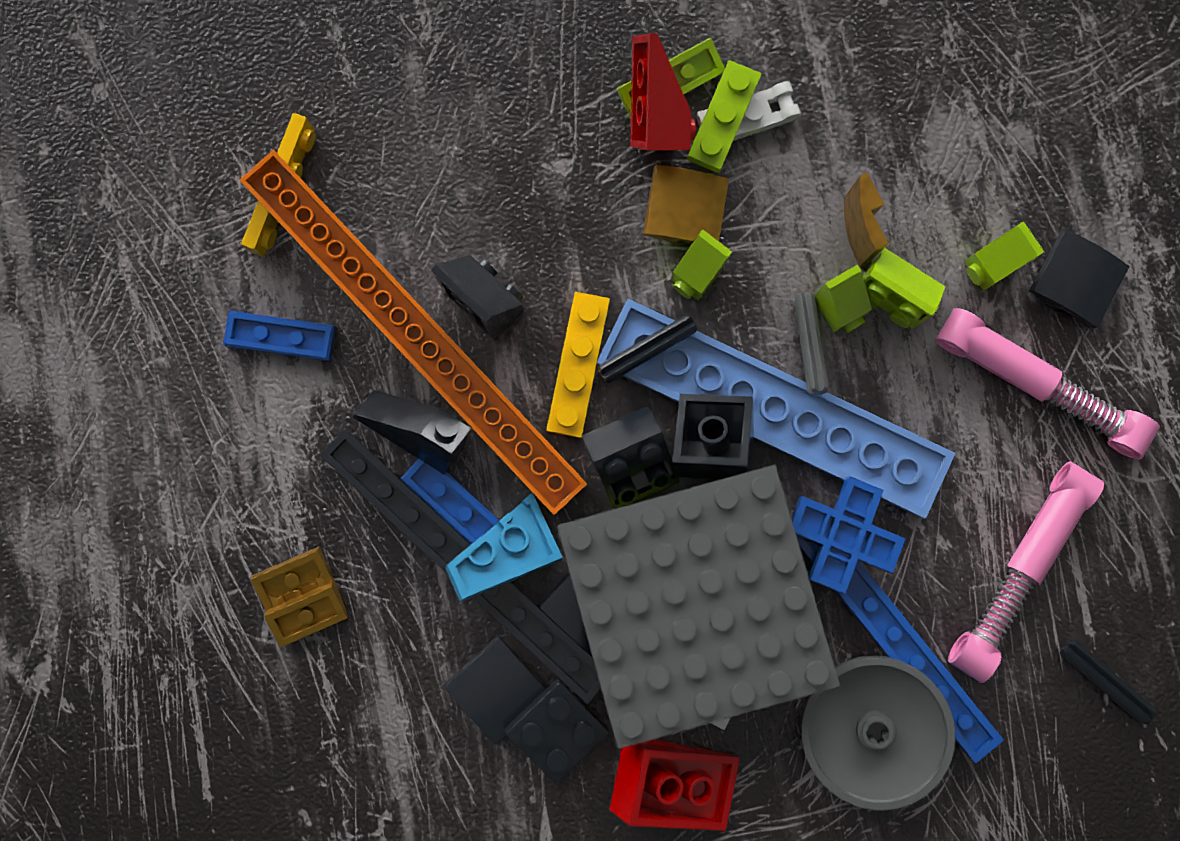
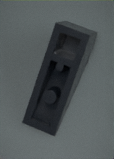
(416, 428)

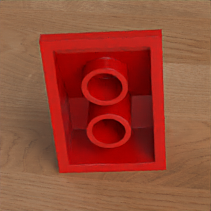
(658, 105)
(674, 786)

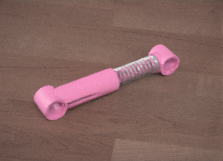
(968, 337)
(1071, 494)

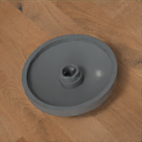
(879, 734)

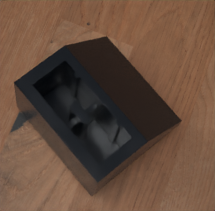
(631, 458)

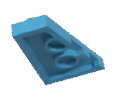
(505, 553)

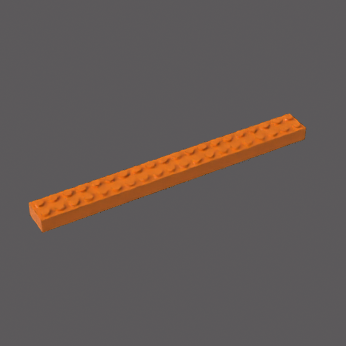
(413, 331)

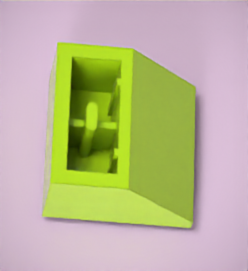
(902, 290)

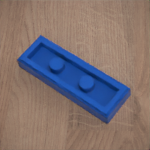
(279, 336)
(450, 500)

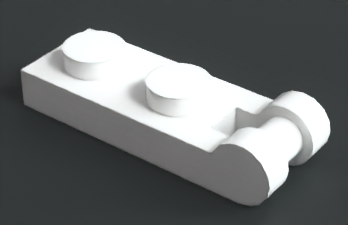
(759, 115)

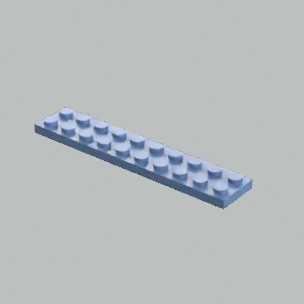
(786, 417)

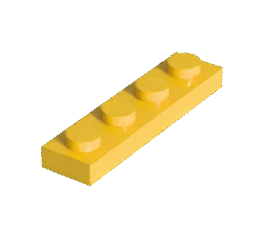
(296, 141)
(578, 365)

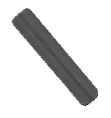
(811, 344)

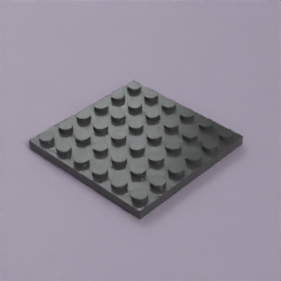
(697, 606)

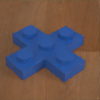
(846, 535)

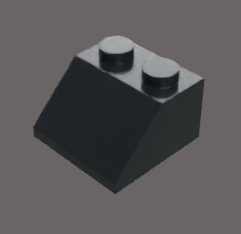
(714, 436)

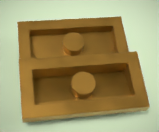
(684, 204)
(862, 228)
(299, 596)

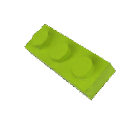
(690, 67)
(724, 116)

